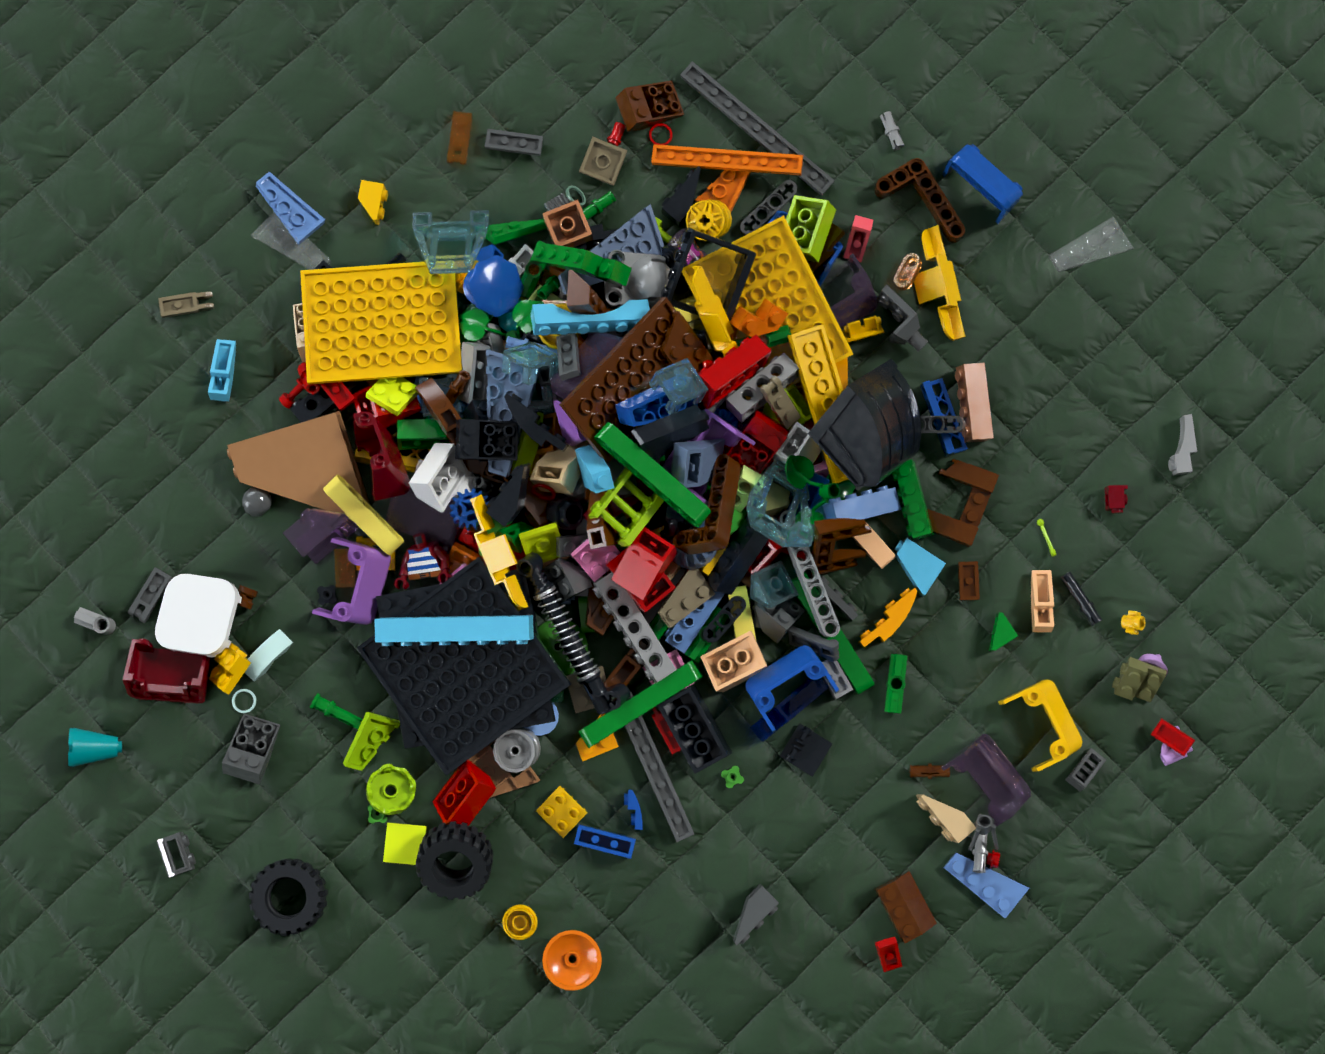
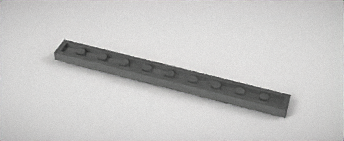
(753, 125)

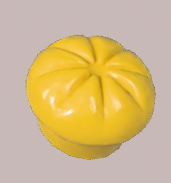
(519, 922)

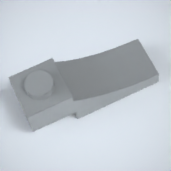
(1181, 461)

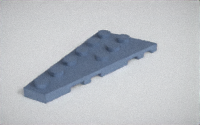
(636, 236)
(497, 408)

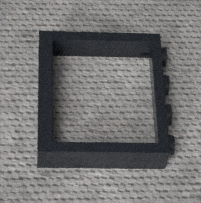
(738, 281)

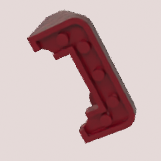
(387, 466)
(165, 674)

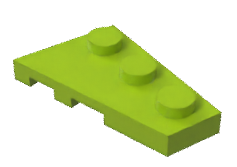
(370, 735)

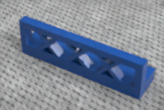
(934, 410)

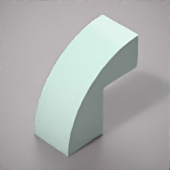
(267, 653)

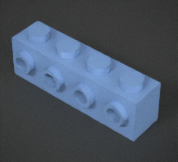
(863, 506)
(687, 629)

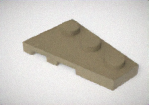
(686, 597)

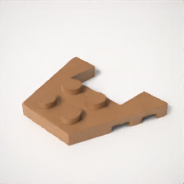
(501, 778)

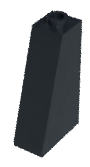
(660, 435)

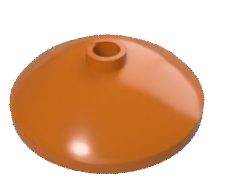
(569, 974)

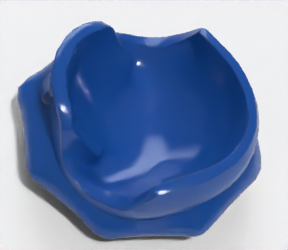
(493, 286)

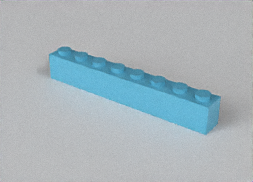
(454, 629)

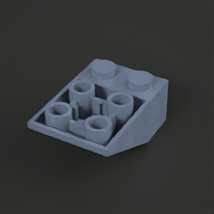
(695, 461)

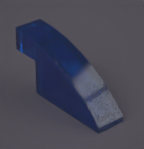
(789, 707)

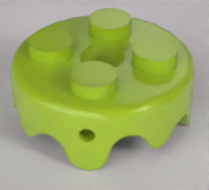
(390, 776)

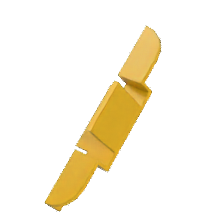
(940, 282)
(712, 313)
(497, 553)

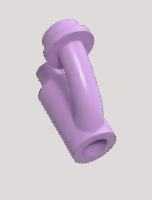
(1169, 755)

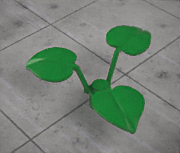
(474, 322)
(800, 470)

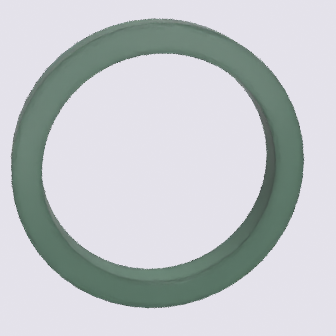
(579, 191)

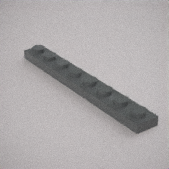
(659, 778)

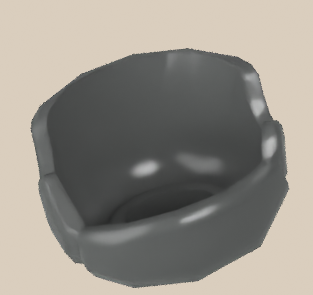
(256, 501)

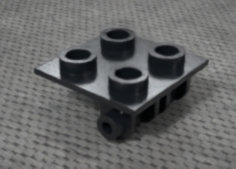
(806, 749)

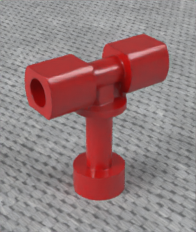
(288, 399)

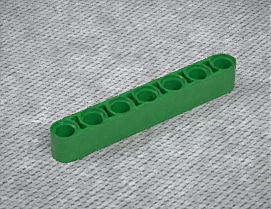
(652, 474)
(849, 660)
(640, 704)

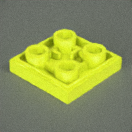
(403, 843)

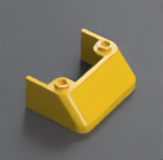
(1047, 694)

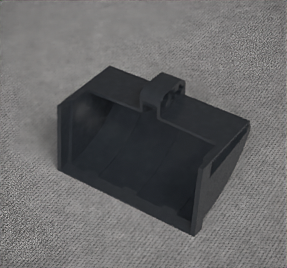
(871, 426)

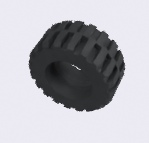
(448, 881)
(263, 906)

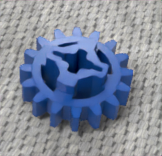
(464, 503)

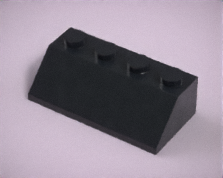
(736, 558)
(694, 729)

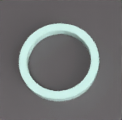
(254, 702)

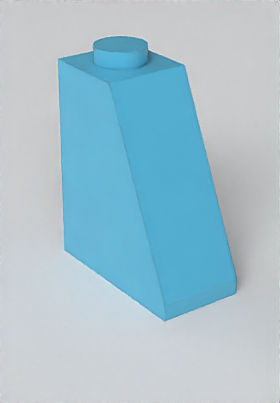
(593, 470)
(918, 565)

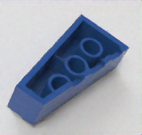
(645, 407)

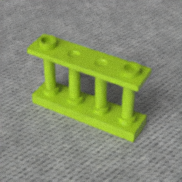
(639, 519)

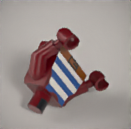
(424, 561)

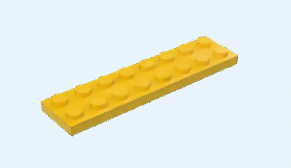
(818, 378)

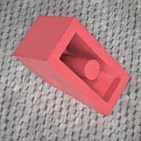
(858, 237)

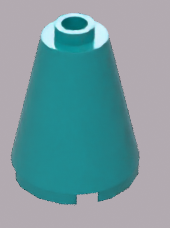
(91, 747)

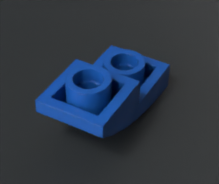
(636, 818)

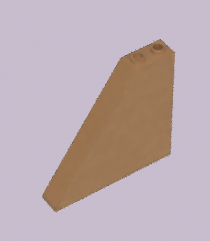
(299, 461)

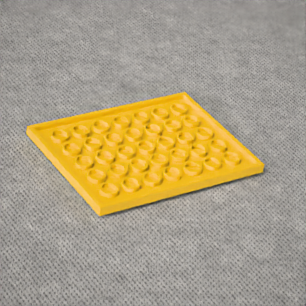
(781, 277)
(379, 323)

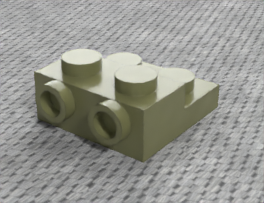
(1138, 680)

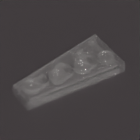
(277, 237)
(1094, 245)

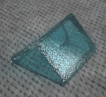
(772, 585)

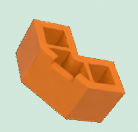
(766, 319)

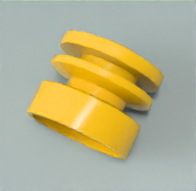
(716, 211)

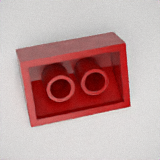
(464, 794)

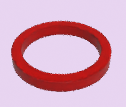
(663, 125)
(546, 487)

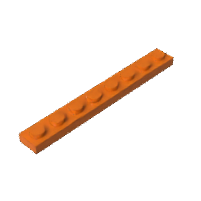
(727, 159)

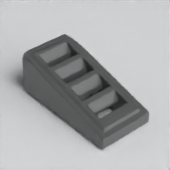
(1074, 781)

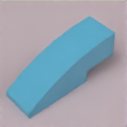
(222, 370)

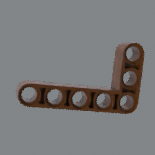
(925, 193)
(721, 502)

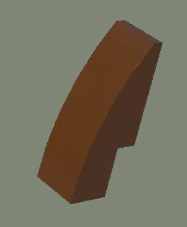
(626, 668)

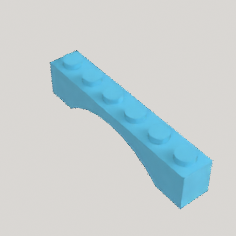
(551, 319)

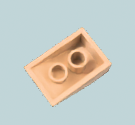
(734, 662)

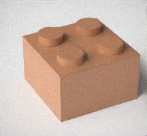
(568, 225)

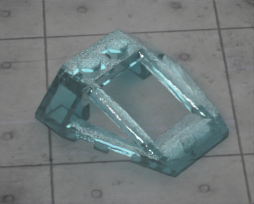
(450, 231)
(783, 534)

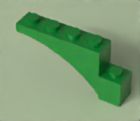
(582, 262)

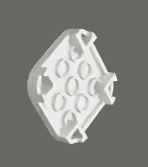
(197, 615)

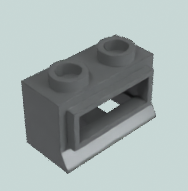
(187, 857)

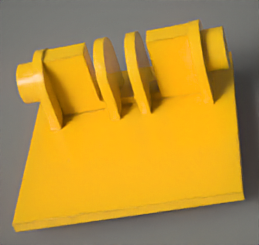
(561, 811)

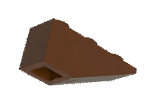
(598, 530)

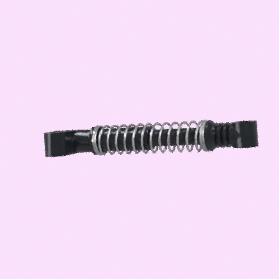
(587, 672)

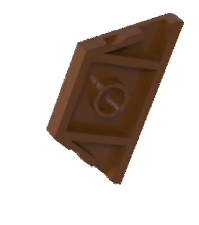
(683, 343)

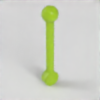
(1040, 522)

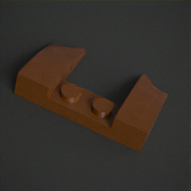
(982, 486)
(826, 534)

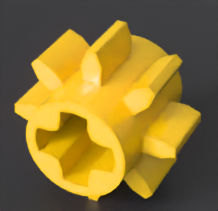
(1133, 622)

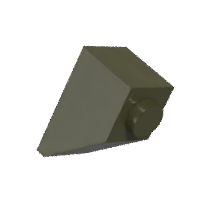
(777, 500)

